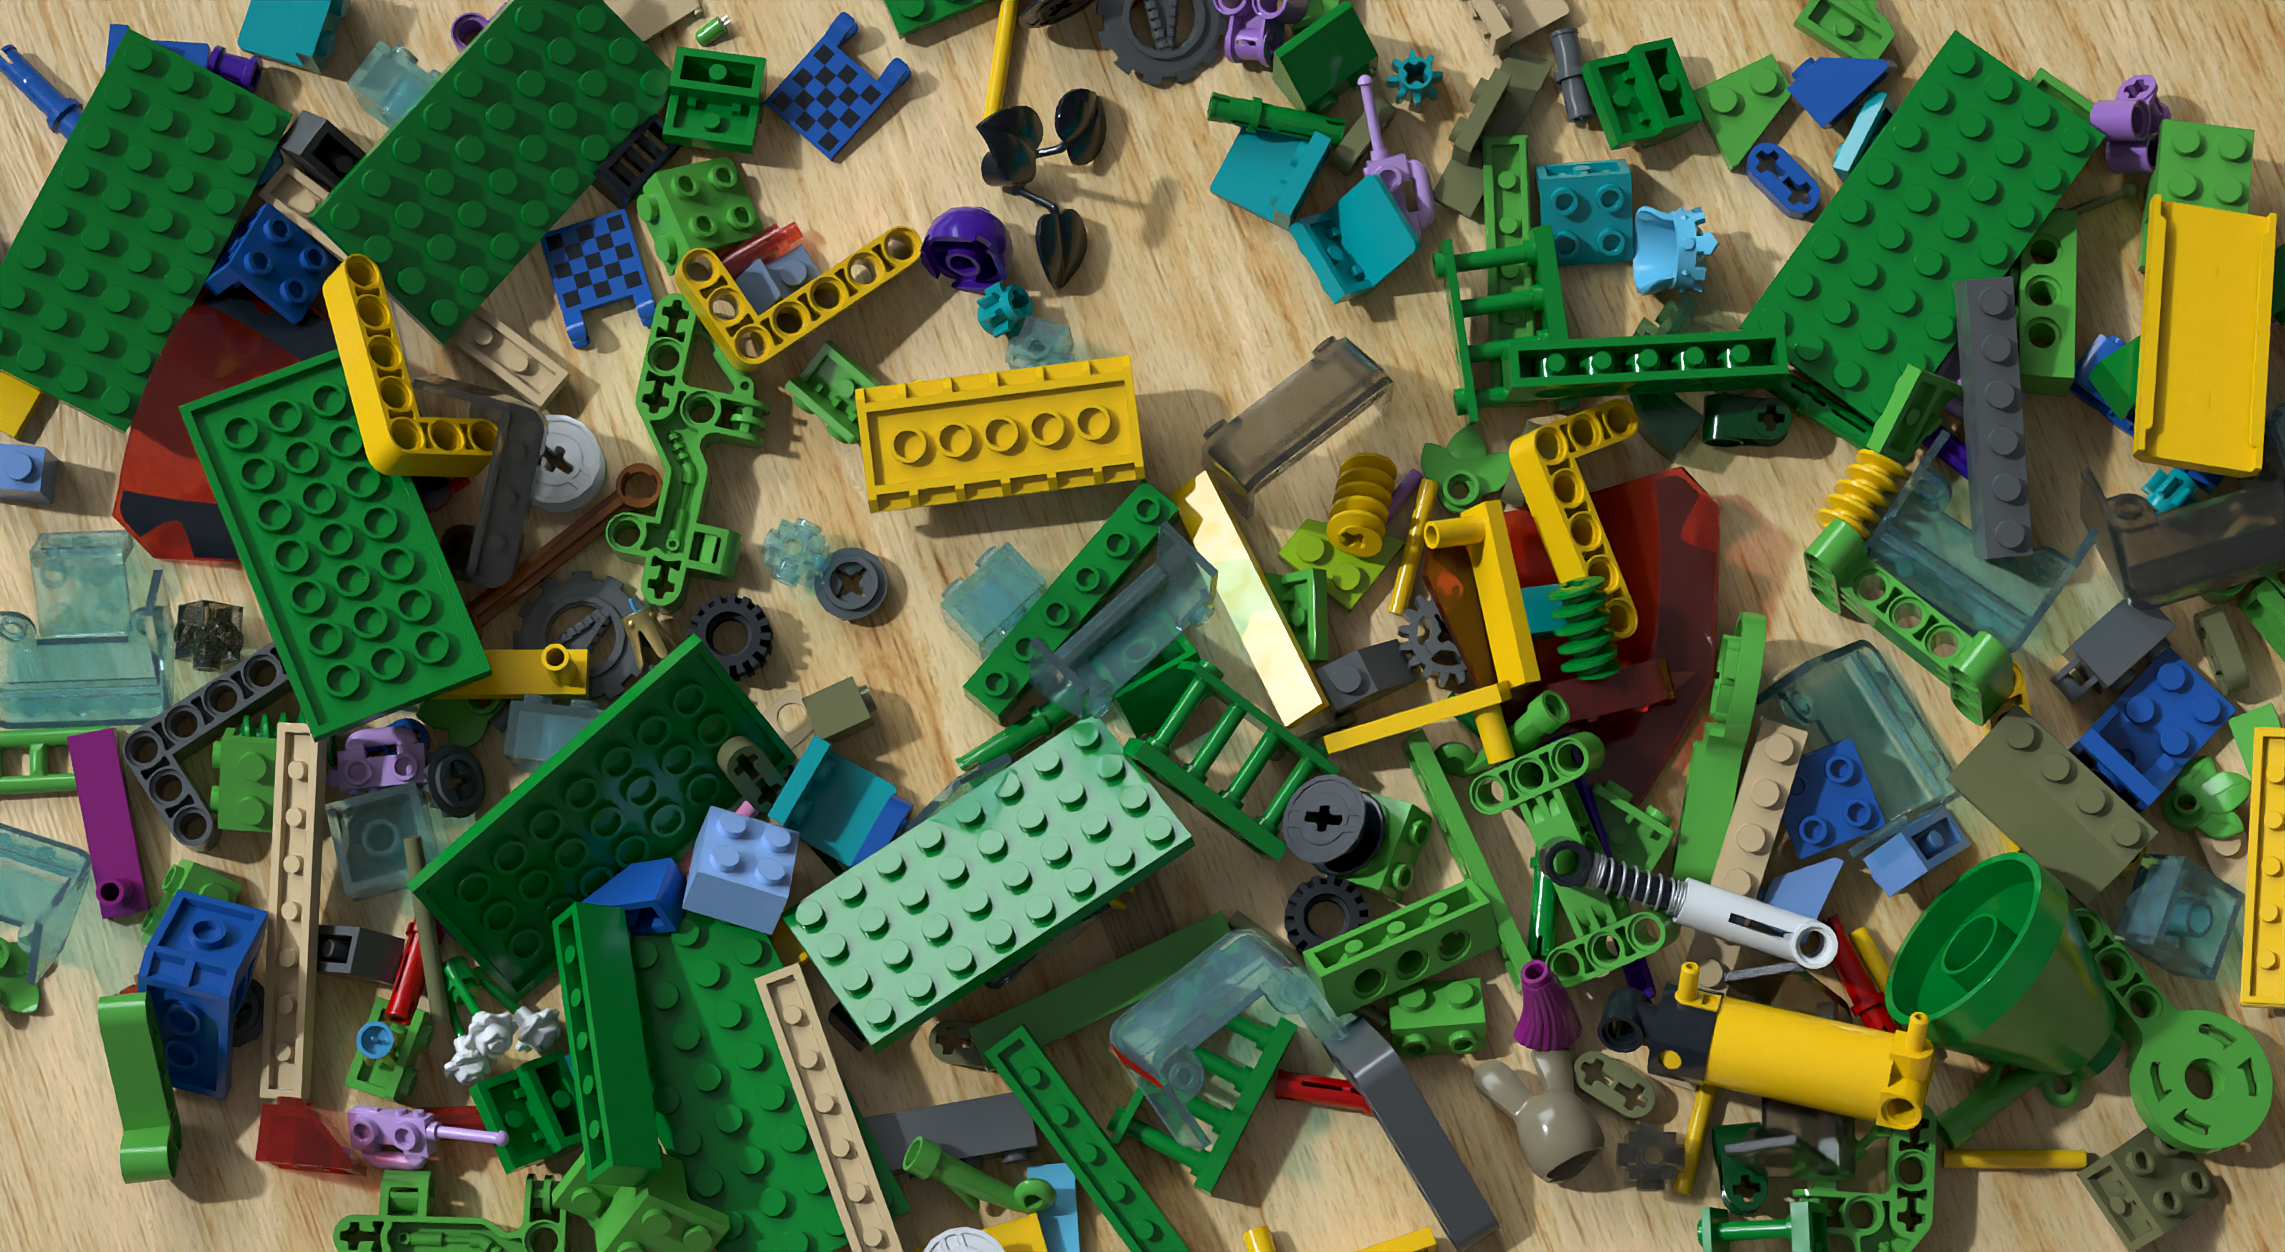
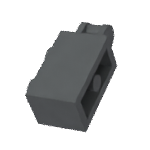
(2111, 648)

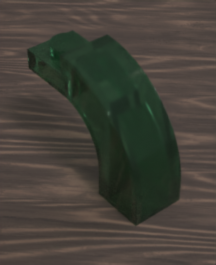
(1664, 418)

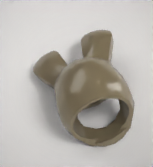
(1552, 1128)

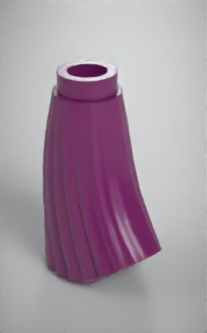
(1547, 1012)

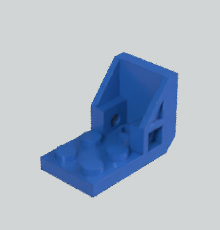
(2152, 730)
(198, 980)

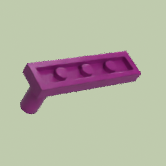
(109, 823)

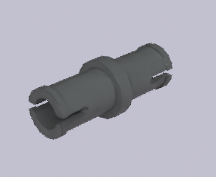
(1569, 75)

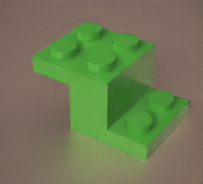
(2199, 168)
(645, 1217)

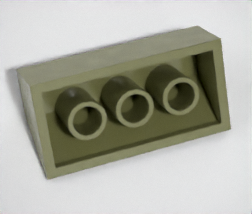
(2051, 805)

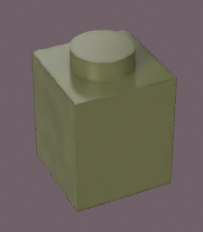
(840, 710)

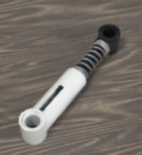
(1693, 904)

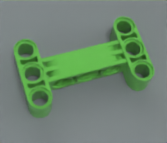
(1978, 670)
(1556, 811)

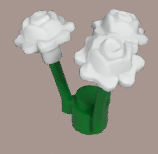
(489, 1033)

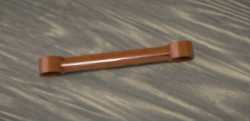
(563, 547)

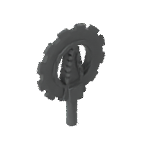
(1162, 18)
(610, 606)

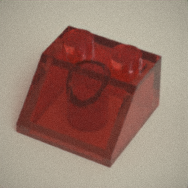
(303, 1140)

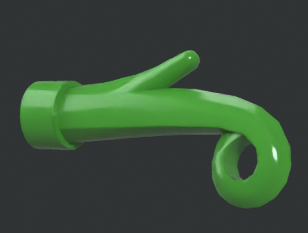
(1542, 716)
(1993, 1095)
(927, 1160)

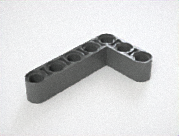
(211, 725)
(1414, 1132)

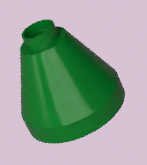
(2007, 973)

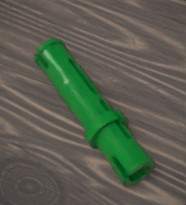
(1275, 119)
(1823, 410)
(1019, 735)
(1542, 913)

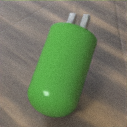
(711, 31)

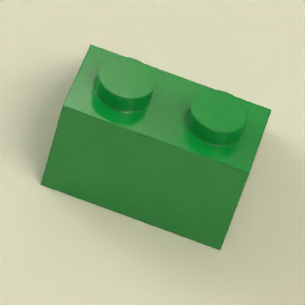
(1325, 61)
(1156, 689)

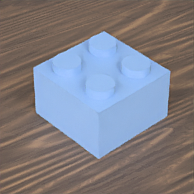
(741, 870)

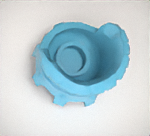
(1670, 250)

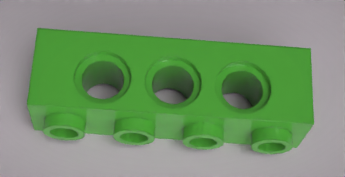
(2050, 368)
(1403, 947)

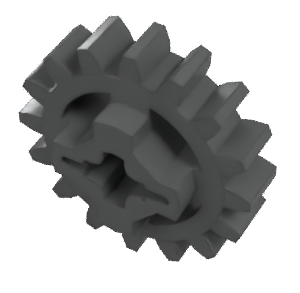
(1432, 647)

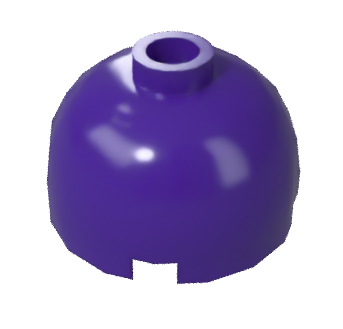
(968, 247)

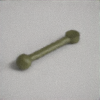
(2128, 190)
(1342, 722)

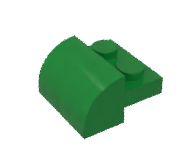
(1642, 95)
(715, 100)
(534, 1108)

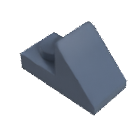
(773, 282)

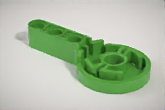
(1718, 757)
(2176, 1043)

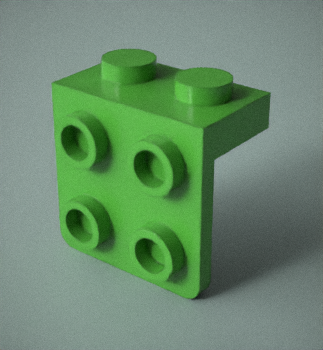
(696, 209)

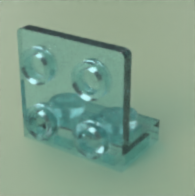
(81, 582)

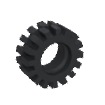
(742, 611)
(1318, 891)

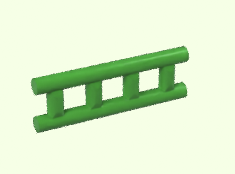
(38, 741)

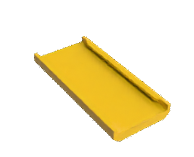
(2204, 339)
(999, 434)

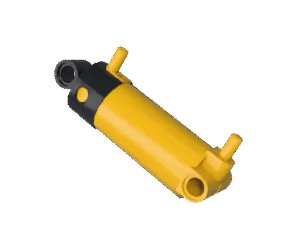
(1774, 1051)

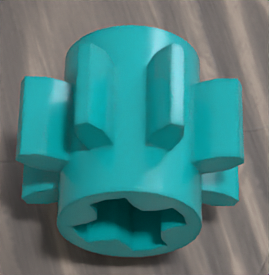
(1417, 91)
(1004, 310)
(2170, 490)

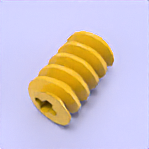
(1862, 491)
(1361, 504)

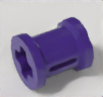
(236, 69)

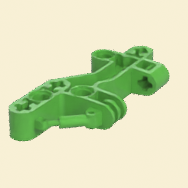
(677, 532)
(412, 1227)
(1885, 1231)

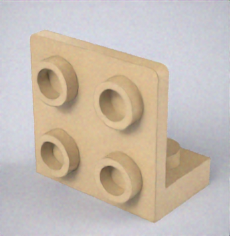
(1512, 21)

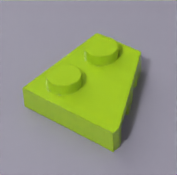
(1347, 575)

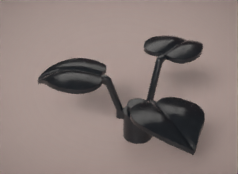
(1013, 143)

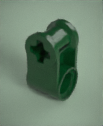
(1738, 421)
(1732, 1173)

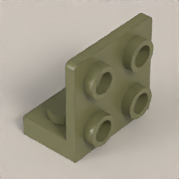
(2147, 1188)

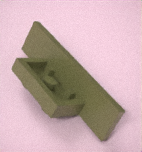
(1498, 111)

